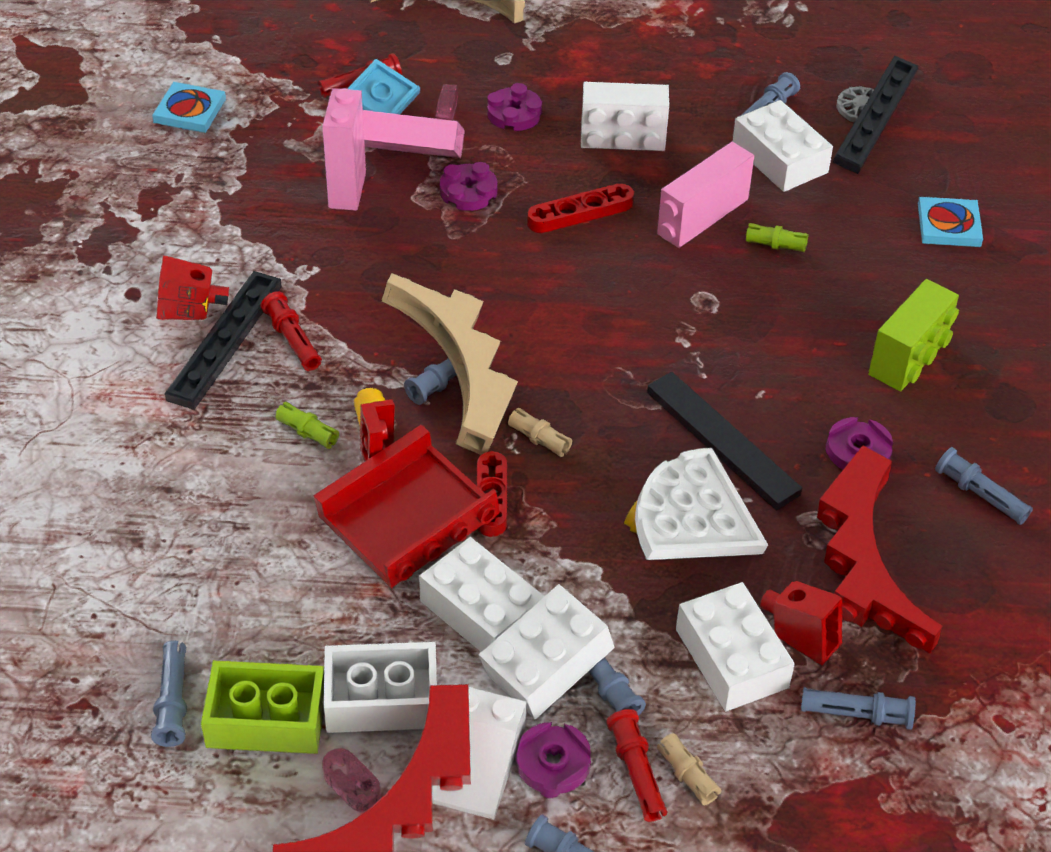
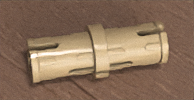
(540, 432)
(689, 769)

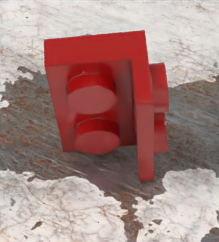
(376, 427)

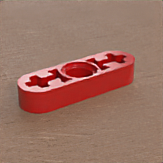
(498, 483)

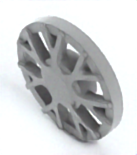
(856, 104)

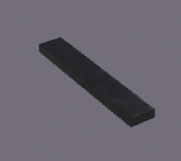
(875, 114)
(221, 341)
(725, 440)

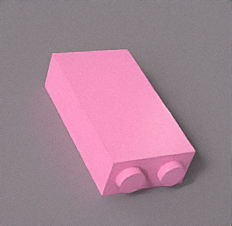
(413, 134)
(344, 148)
(705, 194)

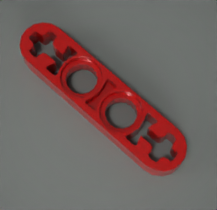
(548, 215)

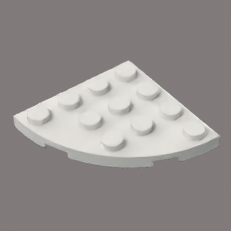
(694, 511)

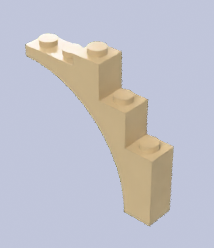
(470, 352)

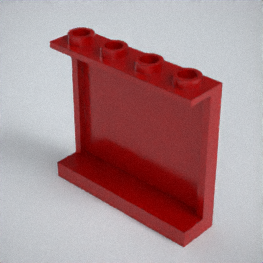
(404, 507)

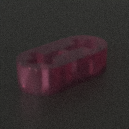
(447, 102)
(357, 775)

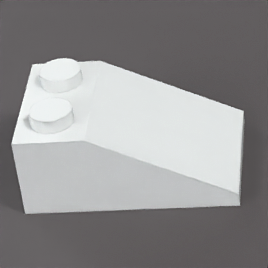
(494, 739)

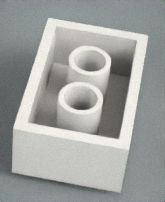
(624, 116)
(783, 145)
(476, 593)
(734, 646)
(547, 650)
(378, 686)

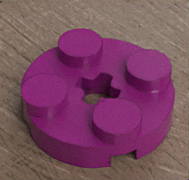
(504, 103)
(457, 178)
(849, 431)
(548, 777)

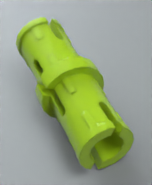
(777, 237)
(307, 425)

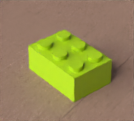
(914, 335)
(264, 707)

